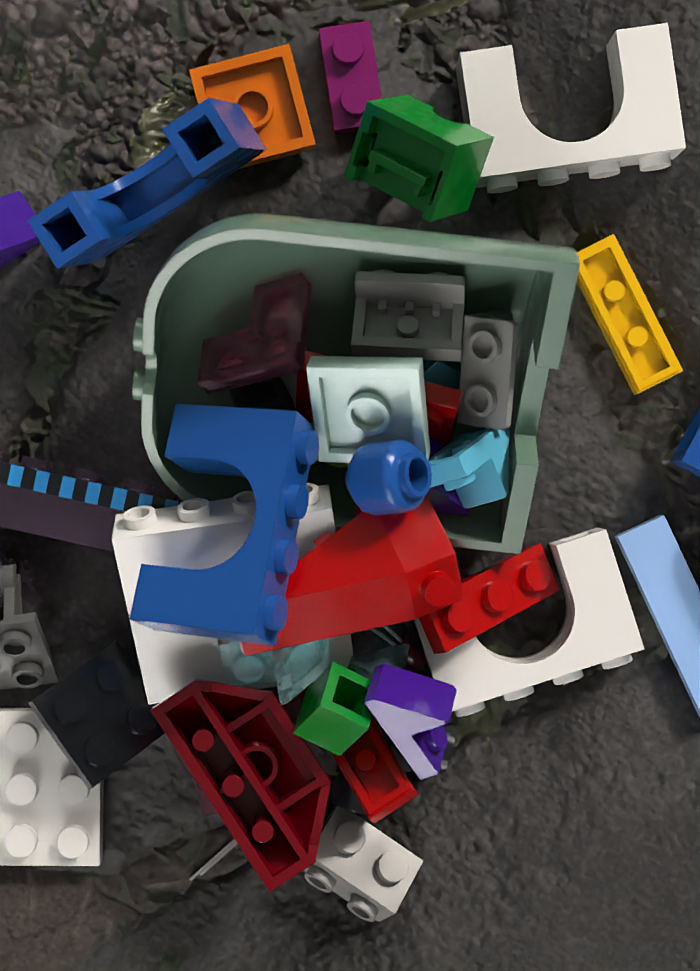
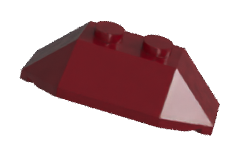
(251, 771)

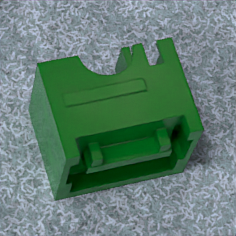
(418, 156)

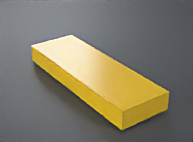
(625, 316)

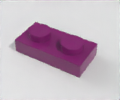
(349, 73)

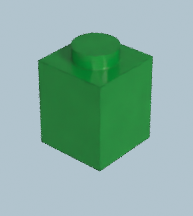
(334, 709)

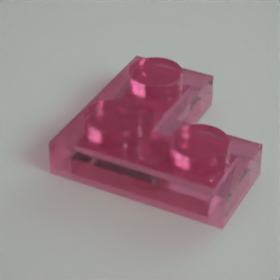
(271, 344)

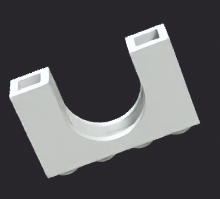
(642, 130)
(595, 631)

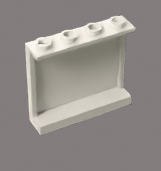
(200, 537)

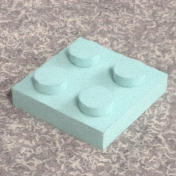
(367, 403)

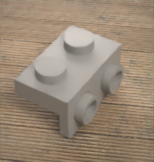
(408, 315)
(488, 369)
(362, 866)

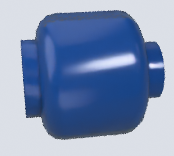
(388, 477)

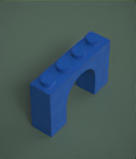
(203, 150)
(248, 591)

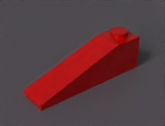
(369, 577)

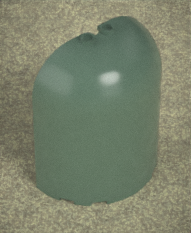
(210, 292)

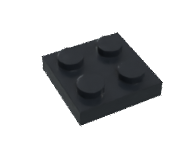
(99, 715)

